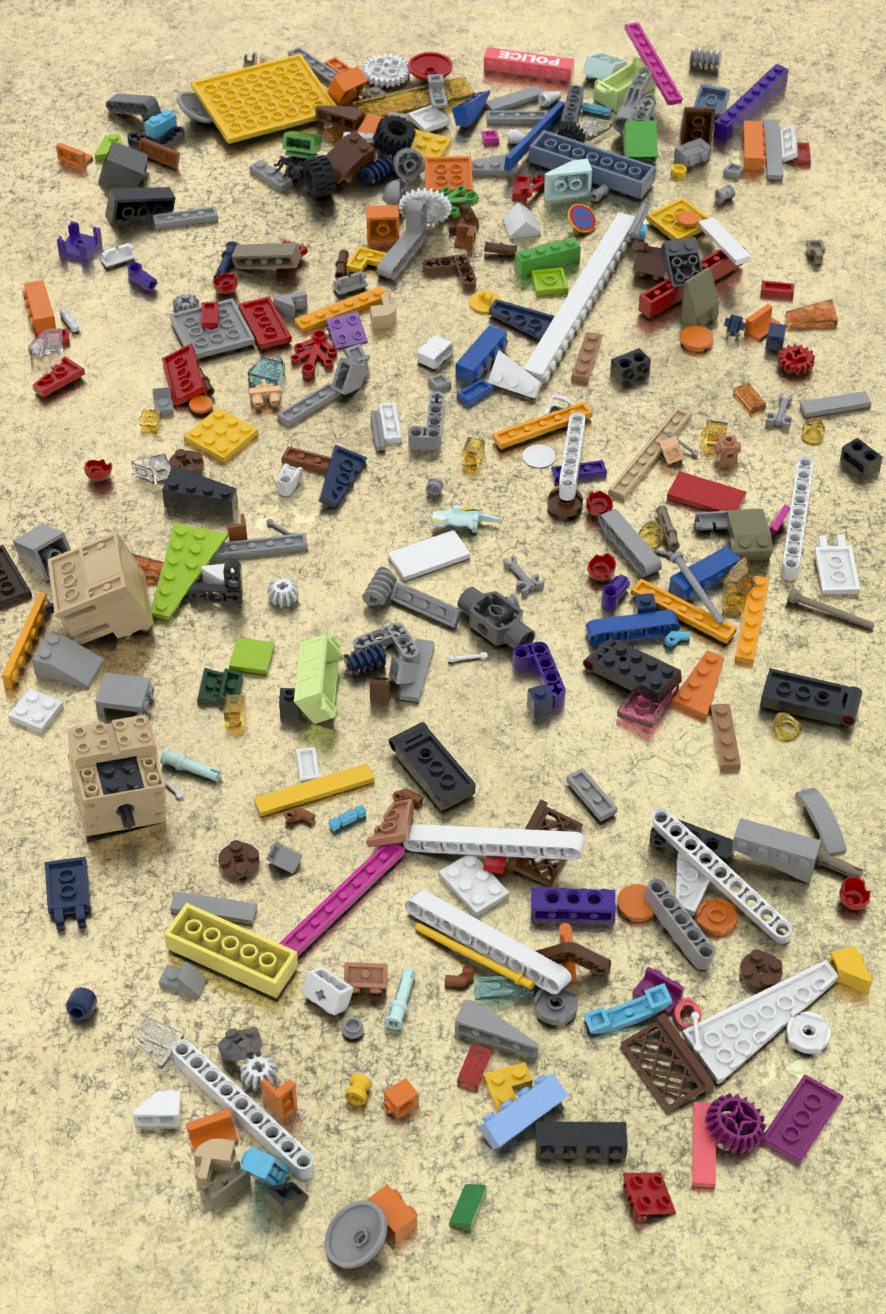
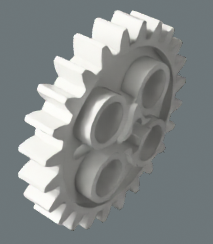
(386, 70)
(437, 205)

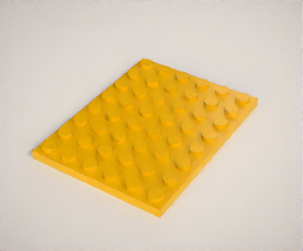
(262, 98)

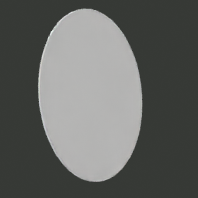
(539, 455)

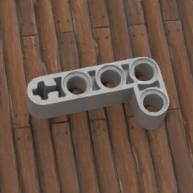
(429, 436)

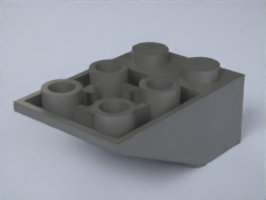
(681, 260)

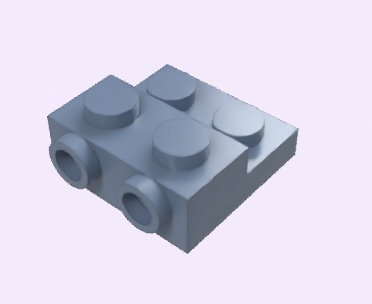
(713, 97)

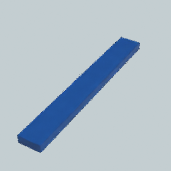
(523, 146)

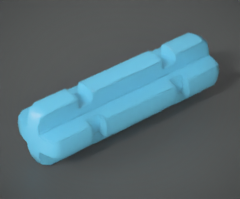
(596, 109)
(347, 817)

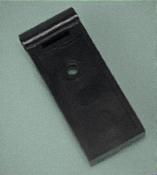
(633, 669)
(811, 697)
(432, 766)

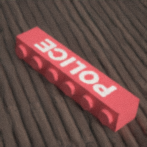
(529, 64)

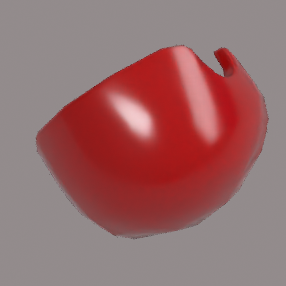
(225, 283)
(97, 470)
(598, 503)
(602, 567)
(854, 894)

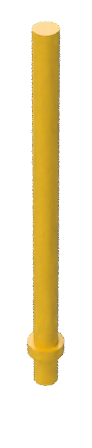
(518, 978)

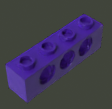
(588, 905)

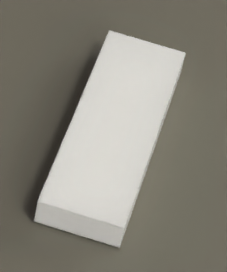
(788, 143)
(390, 423)

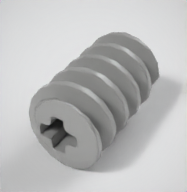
(705, 58)
(379, 587)

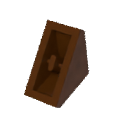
(380, 689)

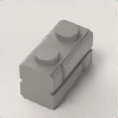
(692, 152)

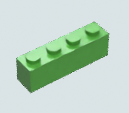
(547, 256)

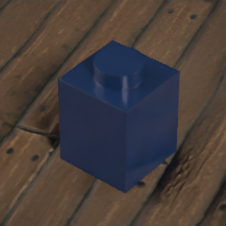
(776, 336)
(644, 603)
(539, 700)

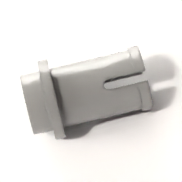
(596, 194)

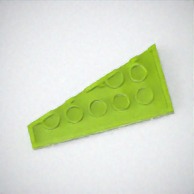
(182, 566)

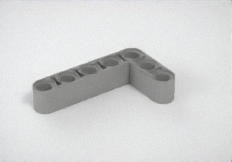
(408, 242)

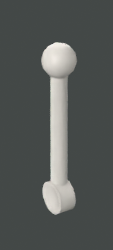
(483, 656)
(179, 794)
(697, 1047)

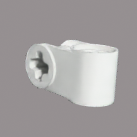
(288, 479)

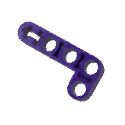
(538, 657)

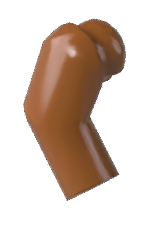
(407, 794)
(299, 813)
(462, 979)

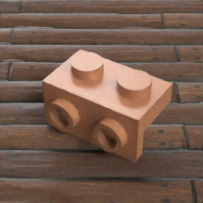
(366, 976)

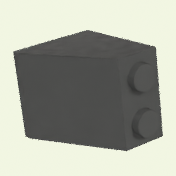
(123, 166)

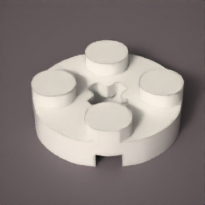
(808, 1044)

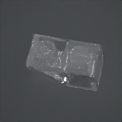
(47, 343)
(151, 469)

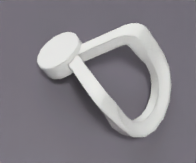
(558, 397)

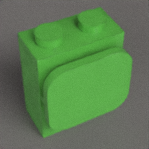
(640, 140)
(302, 144)

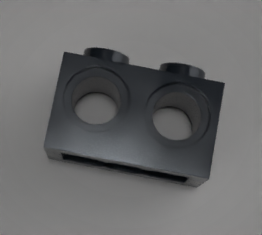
(630, 365)
(861, 457)

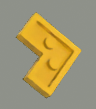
(362, 257)
(505, 1080)

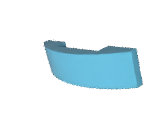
(629, 1013)

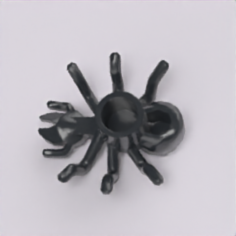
(293, 169)

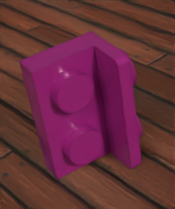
(654, 978)

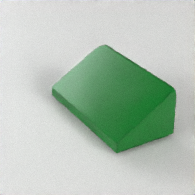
(468, 1206)

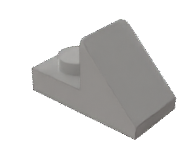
(288, 303)
(163, 400)
(402, 672)
(184, 980)

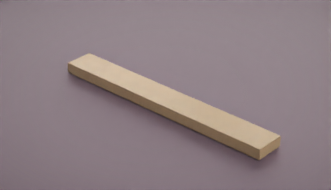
(648, 455)

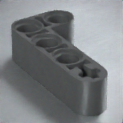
(134, 104)

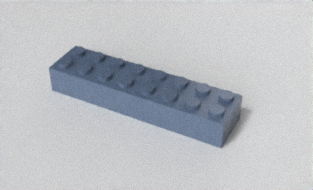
(607, 167)

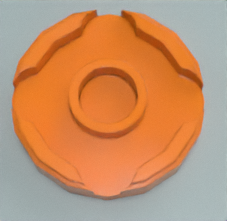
(696, 338)
(632, 903)
(716, 917)

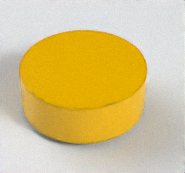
(678, 170)

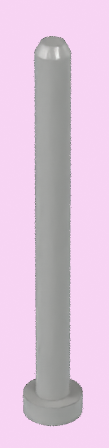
(677, 558)

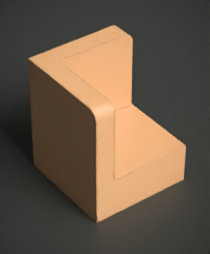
(671, 450)

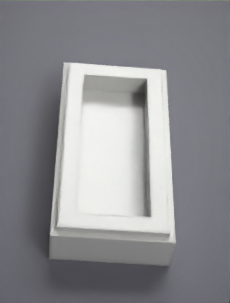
(307, 764)

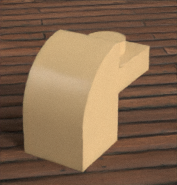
(383, 315)
(213, 1155)

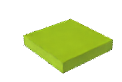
(549, 281)
(251, 655)

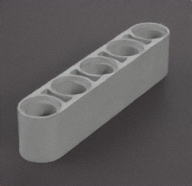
(629, 542)
(679, 924)

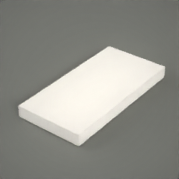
(428, 555)

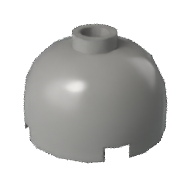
(408, 164)
(394, 192)

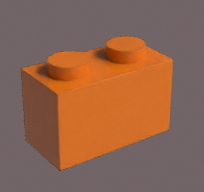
(400, 1217)

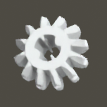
(282, 592)
(256, 1070)

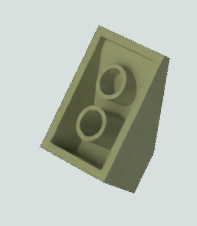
(700, 299)
(750, 534)

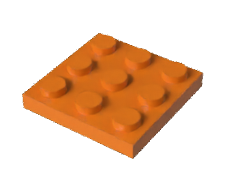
(448, 172)

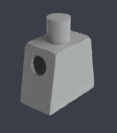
(349, 375)

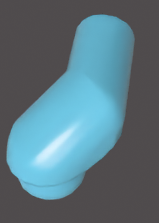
(675, 636)

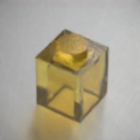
(712, 431)
(473, 451)
(235, 710)

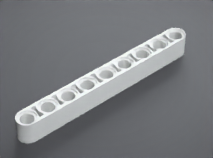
(797, 518)
(495, 842)
(723, 884)
(488, 941)
(247, 1116)

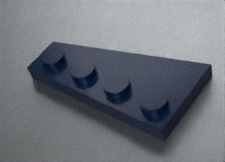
(525, 319)
(339, 475)

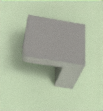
(284, 857)

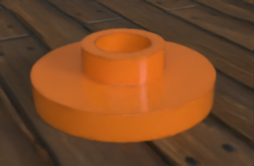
(688, 218)
(200, 404)

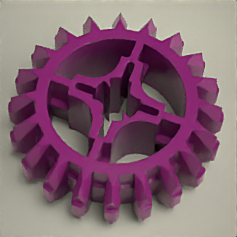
(728, 1126)

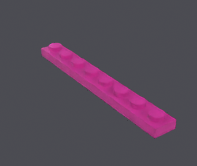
(651, 59)
(342, 897)

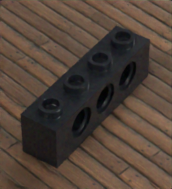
(716, 843)

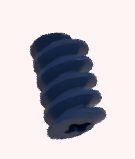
(377, 170)
(365, 658)

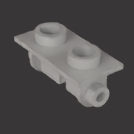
(344, 284)
(705, 520)

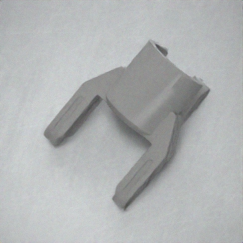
(635, 105)

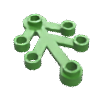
(470, 198)

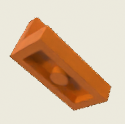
(73, 155)
(758, 323)
(280, 1100)
(211, 1127)

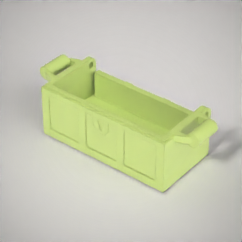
(614, 88)
(318, 677)

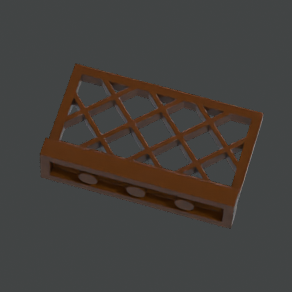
(535, 823)
(684, 1057)

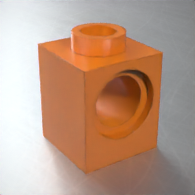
(400, 1098)

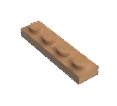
(586, 357)
(725, 737)

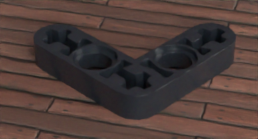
(174, 136)
(198, 590)

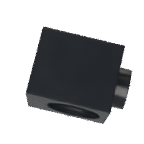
(287, 706)

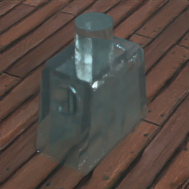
(269, 369)

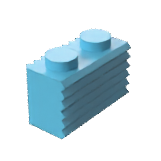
(160, 124)

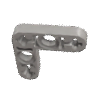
(390, 636)

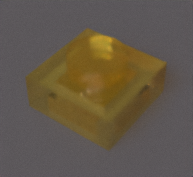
(149, 418)
(731, 604)

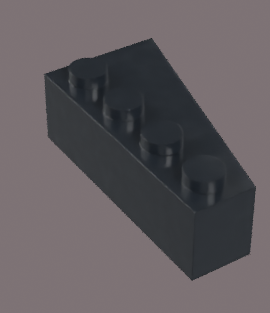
(135, 203)
(198, 493)

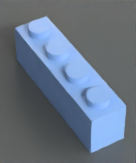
(522, 1111)

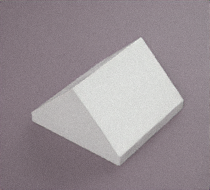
(520, 222)

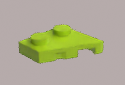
(105, 144)

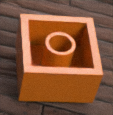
(347, 85)
(382, 224)

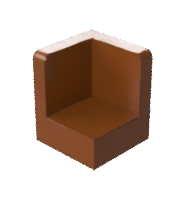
(465, 236)
(237, 531)

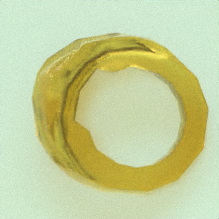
(813, 423)
(652, 526)
(783, 717)

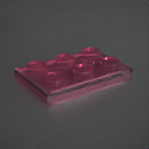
(643, 710)

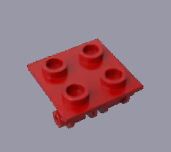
(647, 1194)

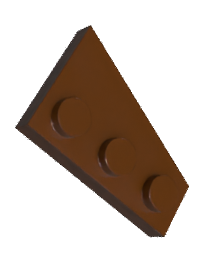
(466, 216)

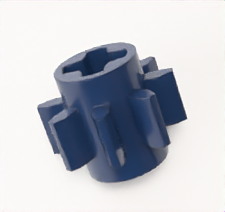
(734, 324)

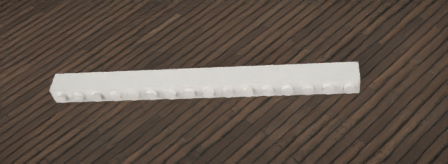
(580, 299)

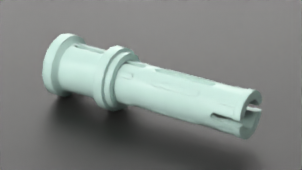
(181, 763)
(398, 1006)

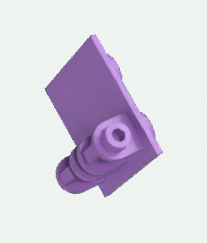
(346, 330)

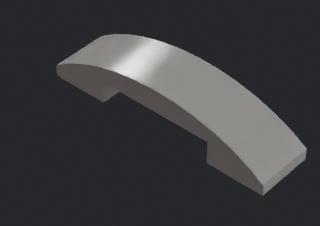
(436, 91)
(823, 819)

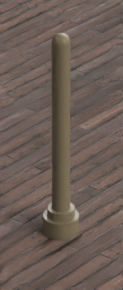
(796, 597)

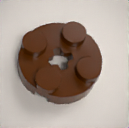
(183, 457)
(562, 509)
(235, 851)
(760, 960)

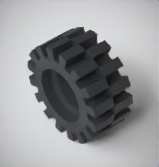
(568, 129)

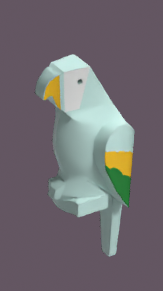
(462, 517)

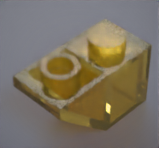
(740, 578)

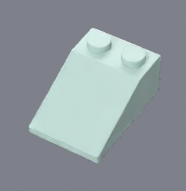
(602, 65)
(568, 181)

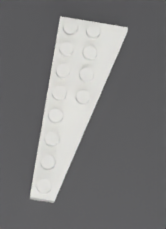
(745, 1027)

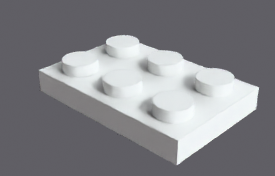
(472, 885)

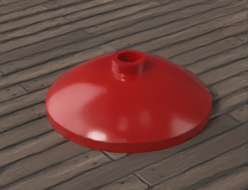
(429, 64)

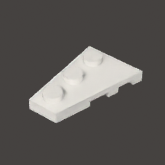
(513, 377)
(690, 884)

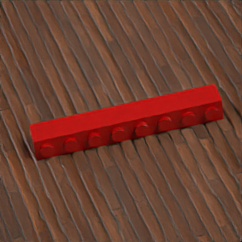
(664, 295)

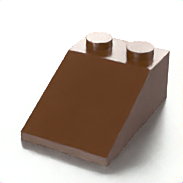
(696, 124)
(350, 155)

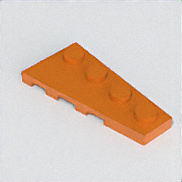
(700, 686)

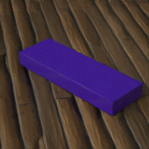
(587, 470)

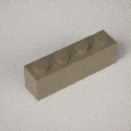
(266, 256)

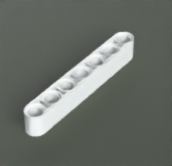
(572, 456)

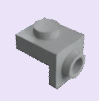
(356, 352)

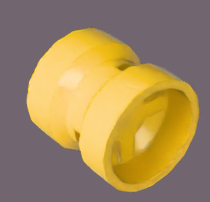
(358, 1087)

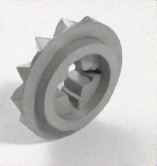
(178, 303)

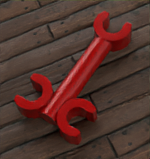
(538, 182)

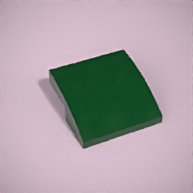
(217, 685)

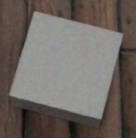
(733, 170)
(439, 382)

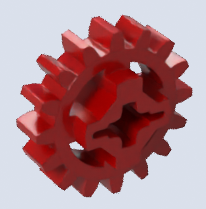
(796, 358)

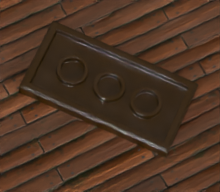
(12, 585)

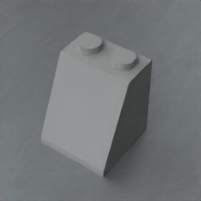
(39, 546)

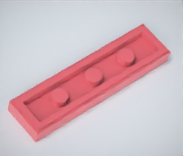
(703, 1149)

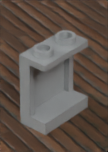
(124, 693)

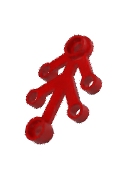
(317, 339)

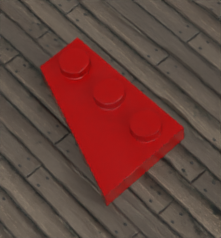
(59, 376)

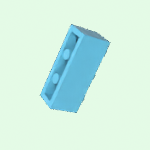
(264, 1167)

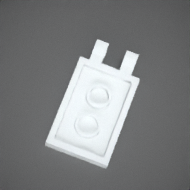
(836, 567)

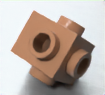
(727, 449)

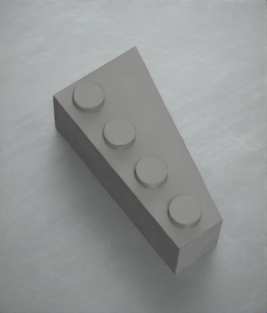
(777, 848)

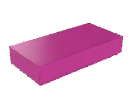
(778, 519)

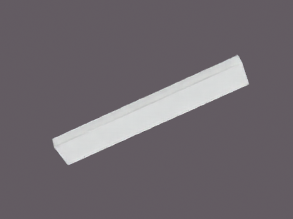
(724, 241)

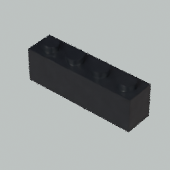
(580, 1139)

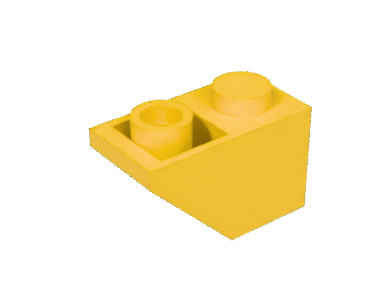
(851, 969)

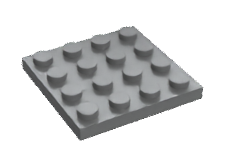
(229, 335)

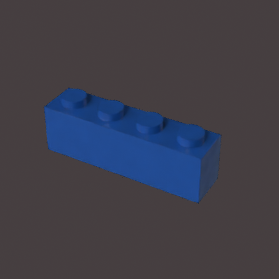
(481, 354)
(706, 571)

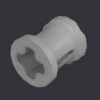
(724, 196)

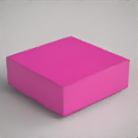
(490, 137)

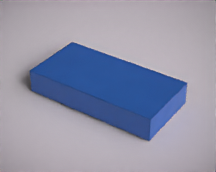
(475, 392)

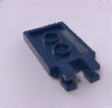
(67, 889)

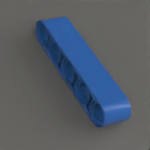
(632, 626)

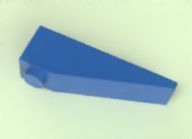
(469, 109)

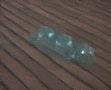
(498, 988)

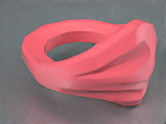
(679, 1006)

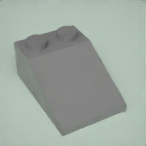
(66, 661)

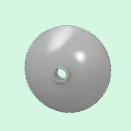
(193, 108)
(356, 1234)

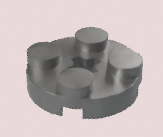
(556, 1015)
(239, 1043)

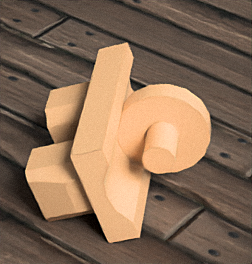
(265, 392)

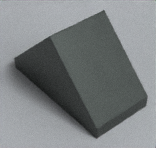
(285, 1199)

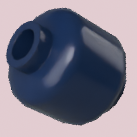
(81, 1003)

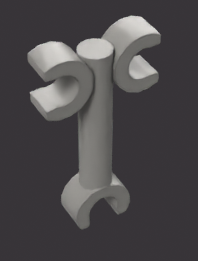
(780, 419)
(526, 583)

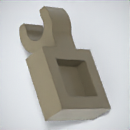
(369, 93)
(815, 248)

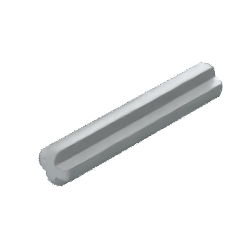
(638, 221)
(377, 430)

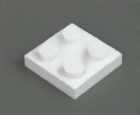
(429, 118)
(35, 710)

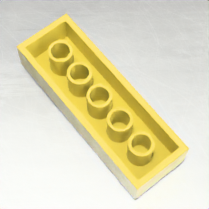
(231, 950)

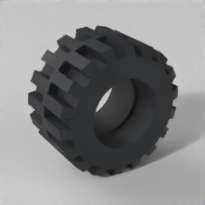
(394, 134)
(319, 176)

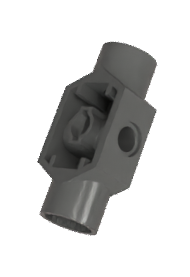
(495, 618)

